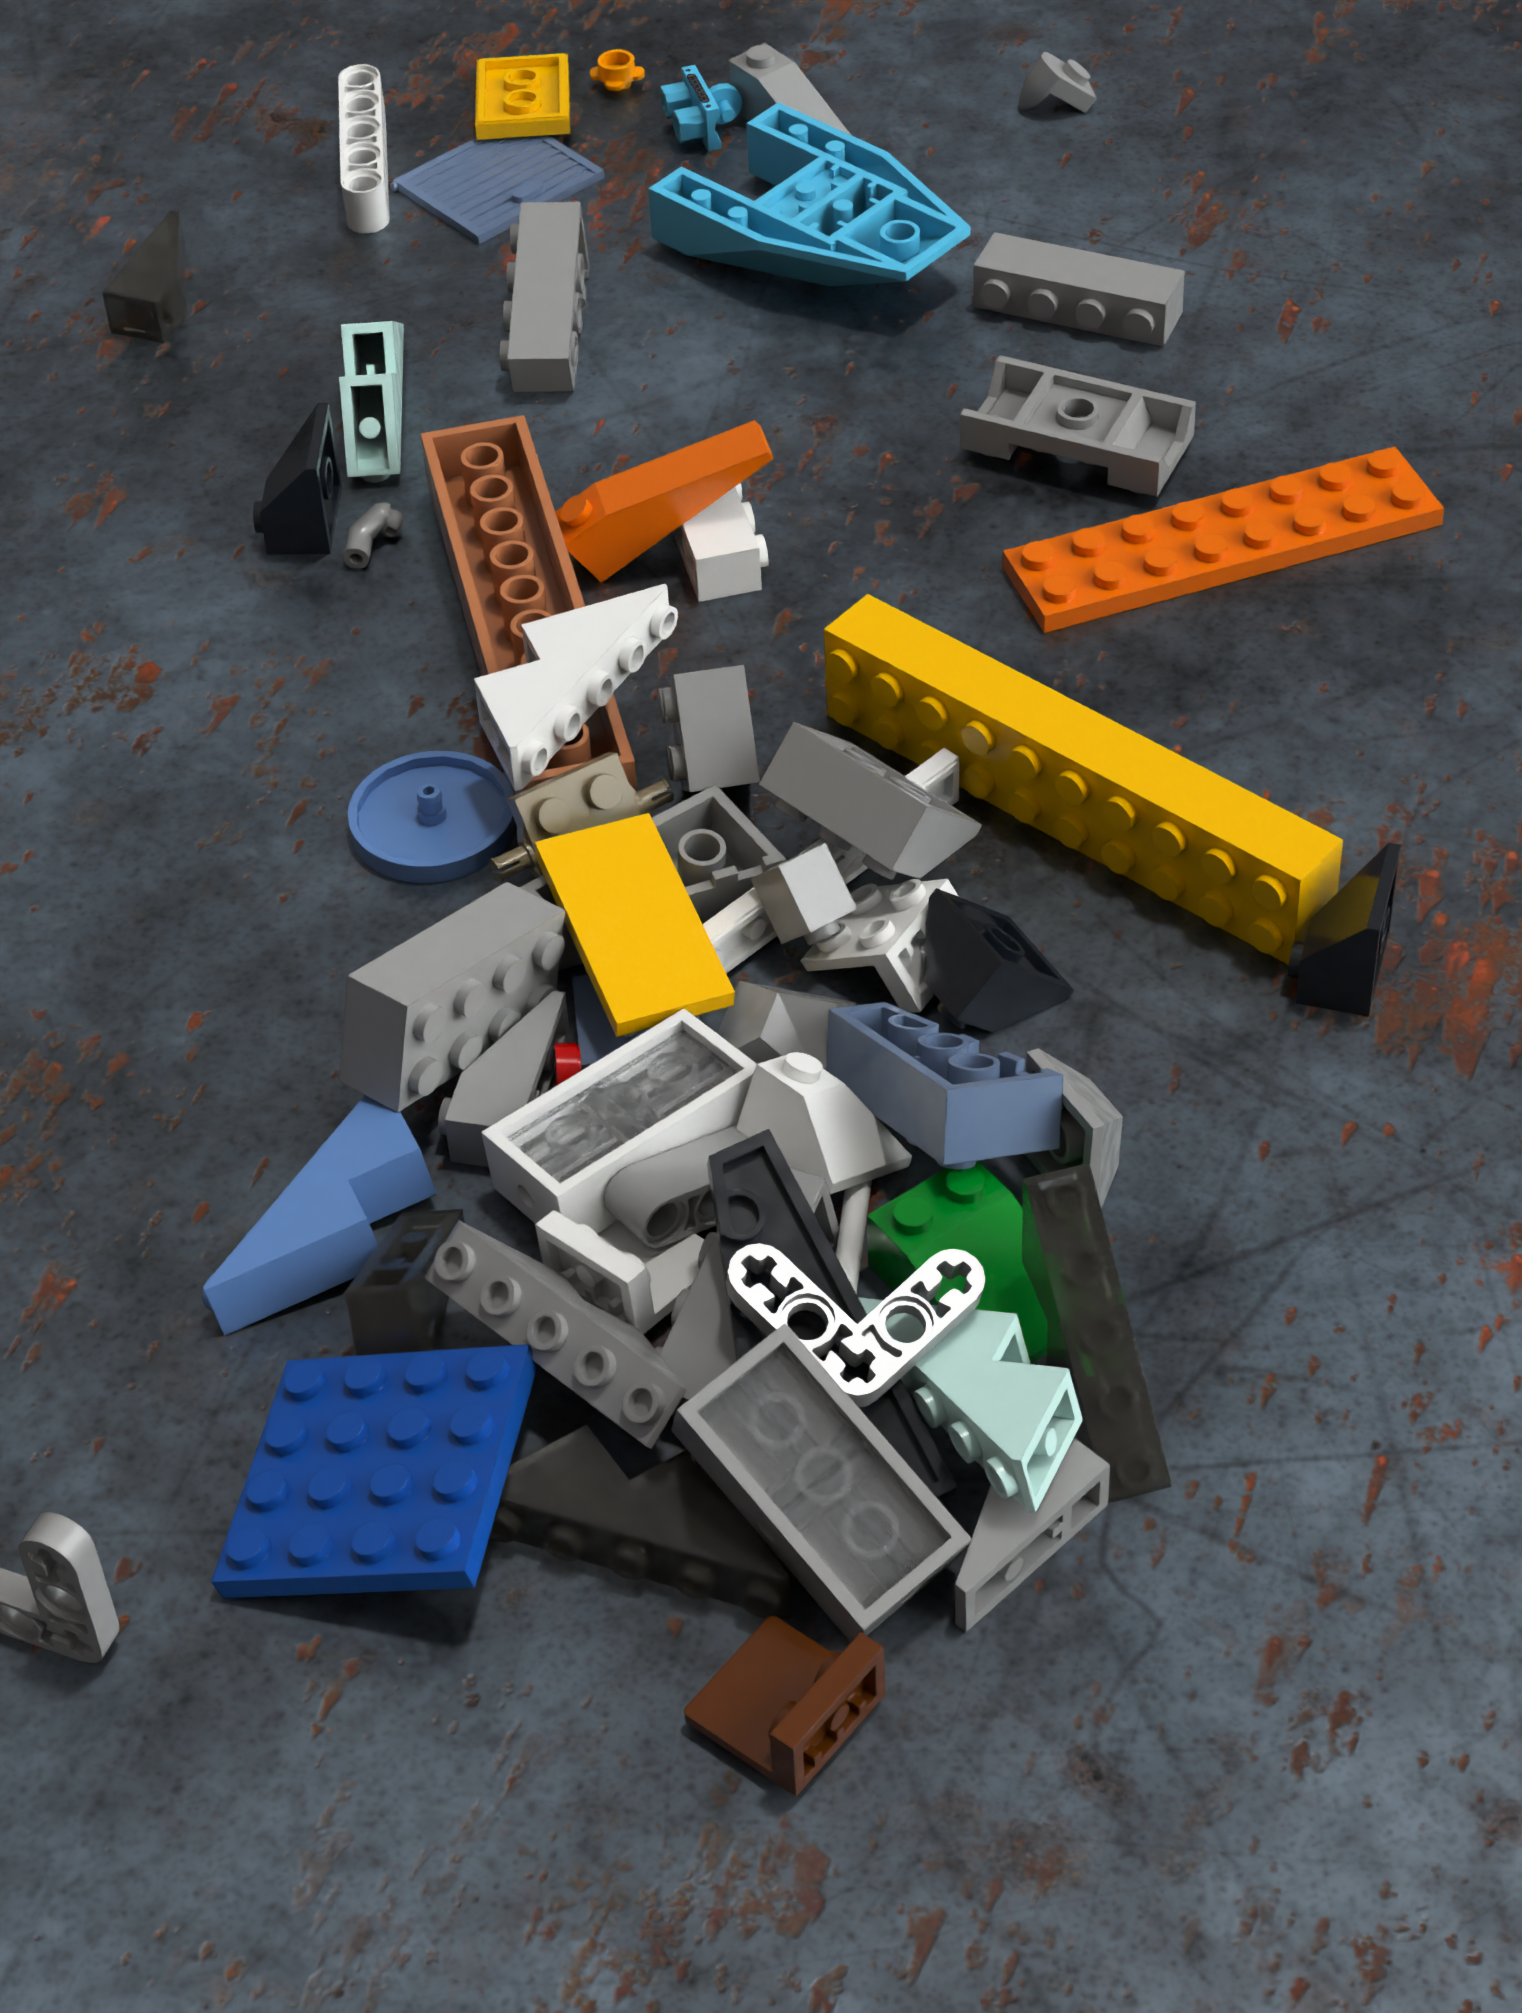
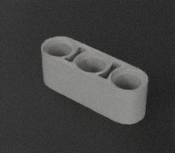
(669, 1192)

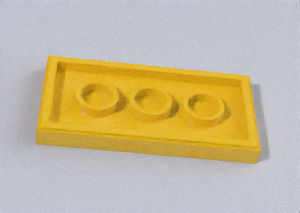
(633, 924)

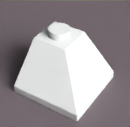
(819, 1123)

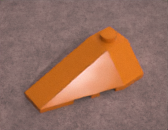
(644, 504)

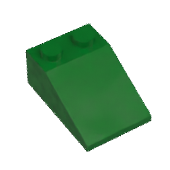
(964, 1213)

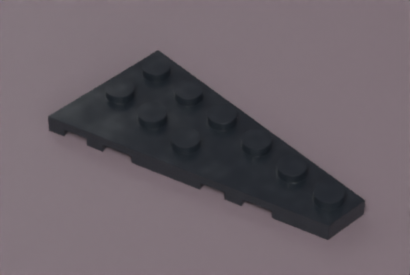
(763, 1204)

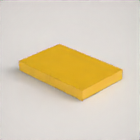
(522, 96)

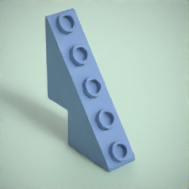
(321, 1221)

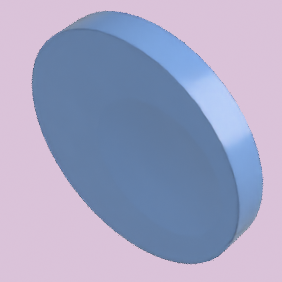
(431, 816)

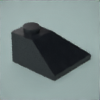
(302, 492)
(1348, 940)
(985, 966)

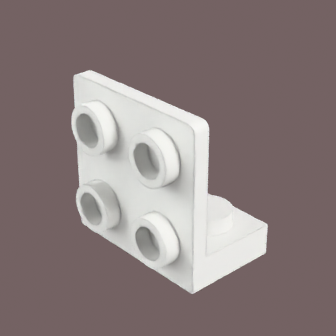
(884, 933)
(619, 1269)

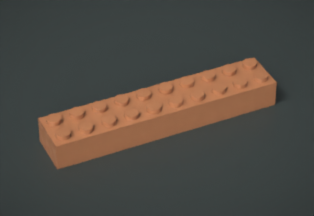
(510, 560)

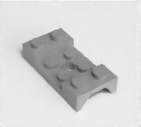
(1123, 427)

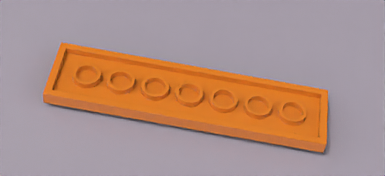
(1220, 538)

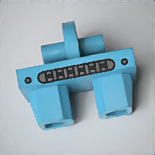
(699, 109)

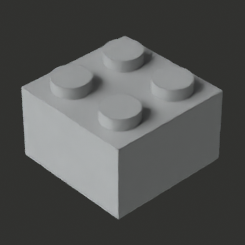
(709, 729)

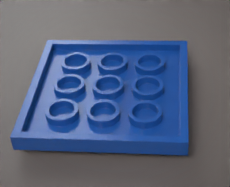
(378, 1473)

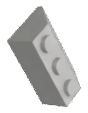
(864, 804)

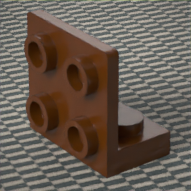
(789, 1701)

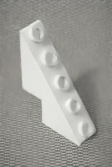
(568, 674)

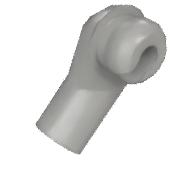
(362, 533)

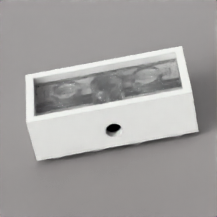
(622, 1109)

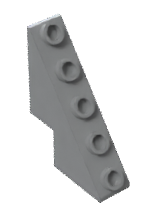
(570, 1338)

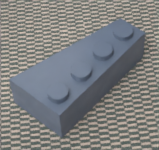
(941, 1088)

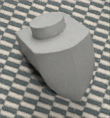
(1059, 78)

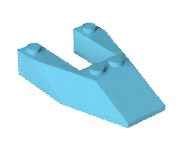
(832, 219)

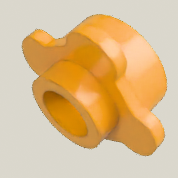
(617, 70)

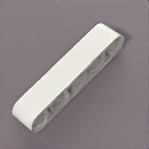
(363, 149)

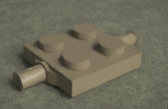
(573, 802)

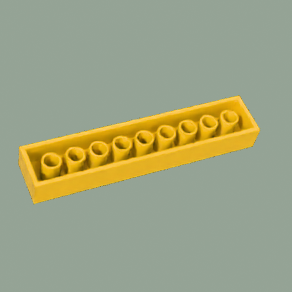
(1082, 777)

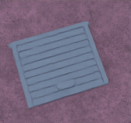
(485, 181)

